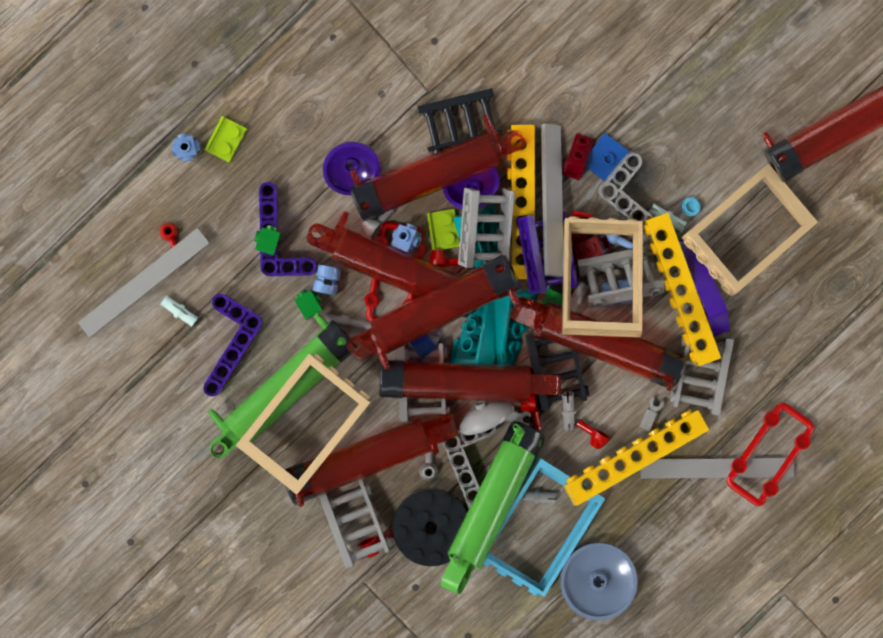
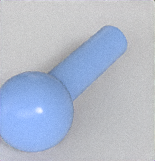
(613, 239)

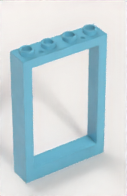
(567, 547)

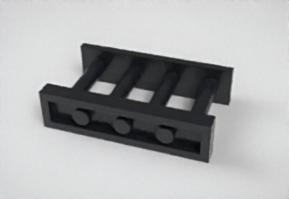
(446, 106)
(539, 361)

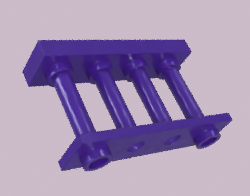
(532, 257)

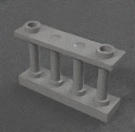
(471, 218)
(613, 261)
(717, 385)
(406, 411)
(336, 522)

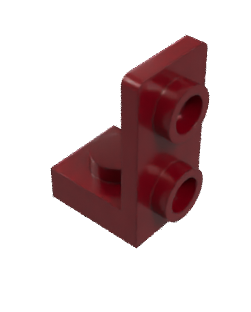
(577, 156)
(591, 248)

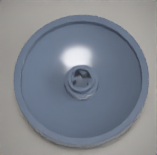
(598, 581)

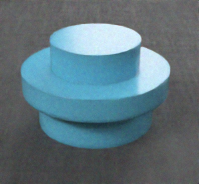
(691, 206)

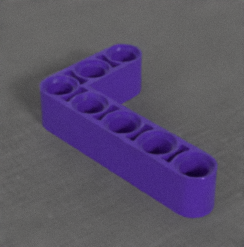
(273, 219)
(708, 293)
(234, 344)

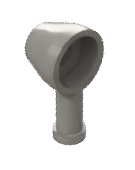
(373, 225)
(428, 465)

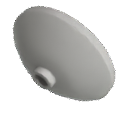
(485, 416)

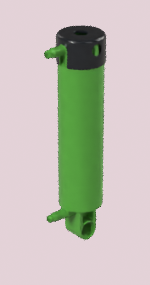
(328, 344)
(492, 504)

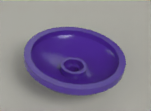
(337, 171)
(486, 183)

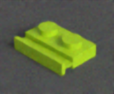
(225, 139)
(443, 230)

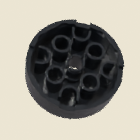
(410, 525)

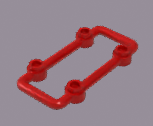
(372, 298)
(739, 465)

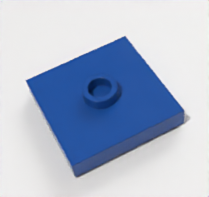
(605, 157)

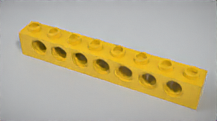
(527, 193)
(684, 278)
(696, 427)

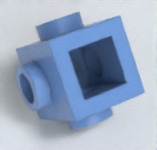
(191, 152)
(406, 238)

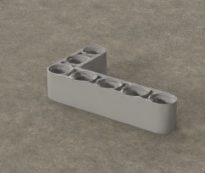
(617, 193)
(465, 467)

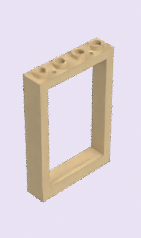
(611, 227)
(712, 262)
(269, 464)

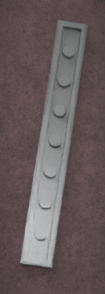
(552, 200)
(143, 282)
(712, 468)

